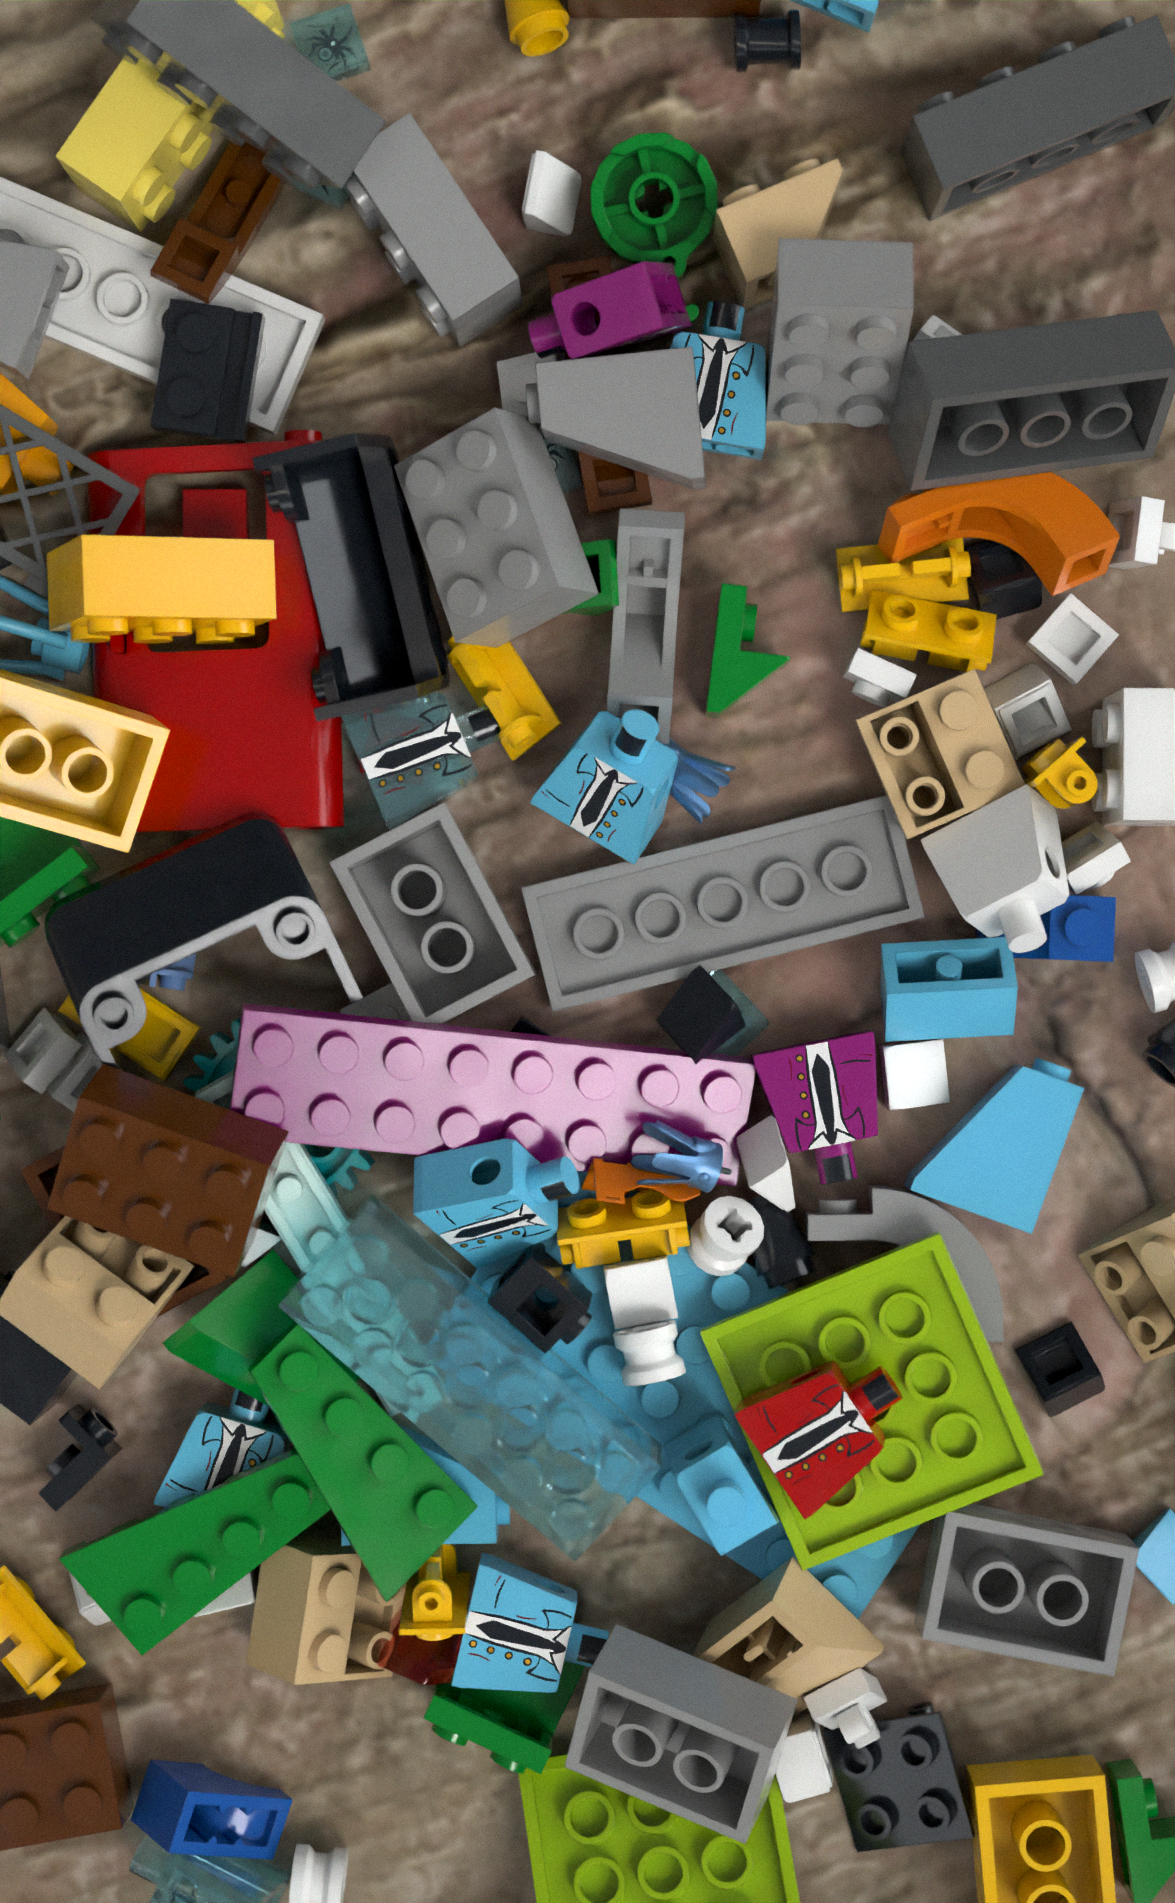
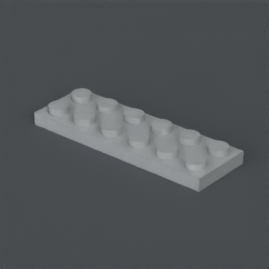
(722, 902)

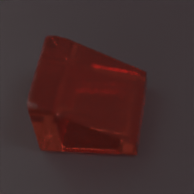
(421, 1659)

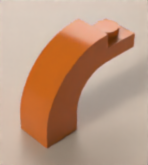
(1033, 514)

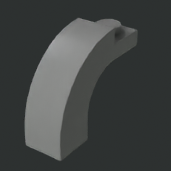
(646, 615)
(905, 1216)

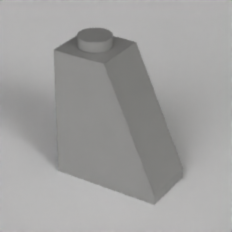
(625, 411)

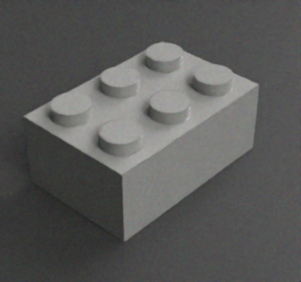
(433, 233)
(838, 330)
(495, 529)
(433, 917)
(1027, 1588)
(680, 1733)

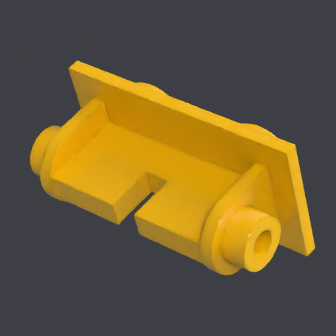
(930, 575)
(951, 634)
(505, 685)
(1061, 774)
(592, 1228)
(436, 1598)
(42, 1650)

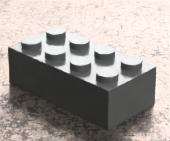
(248, 81)
(1040, 116)
(1032, 399)

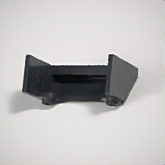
(361, 572)
(176, 907)

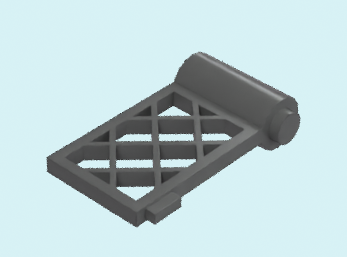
(38, 578)

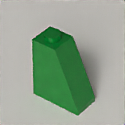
(240, 1327)

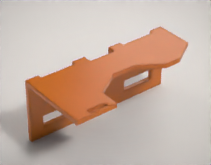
(616, 1180)

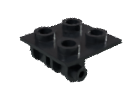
(902, 1784)

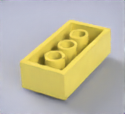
(142, 138)

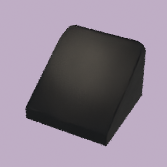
(1002, 580)
(700, 1016)
(1061, 1369)

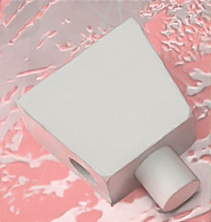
(1004, 866)

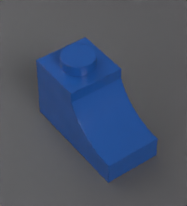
(1076, 931)
(208, 1813)

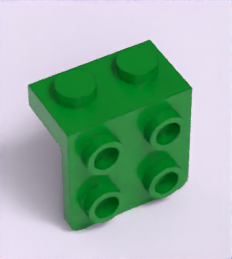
(35, 874)
(508, 1723)

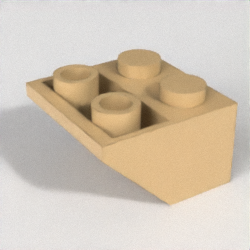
(755, 220)
(940, 754)
(1138, 1278)
(90, 1295)
(320, 1615)
(788, 1635)

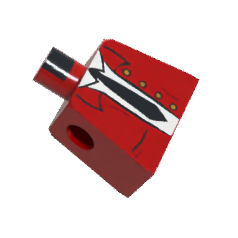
(818, 1429)

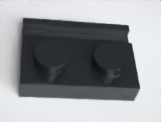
(207, 371)

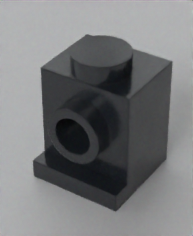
(537, 1320)

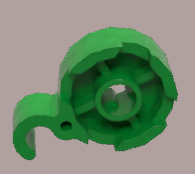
(685, 222)

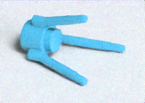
(53, 647)

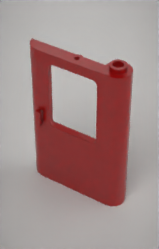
(235, 716)

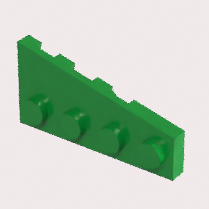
(371, 1473)
(181, 1559)

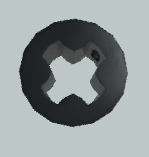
(767, 41)

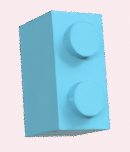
(947, 989)

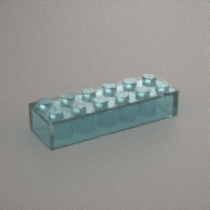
(472, 1378)

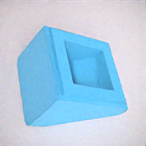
(1157, 1553)

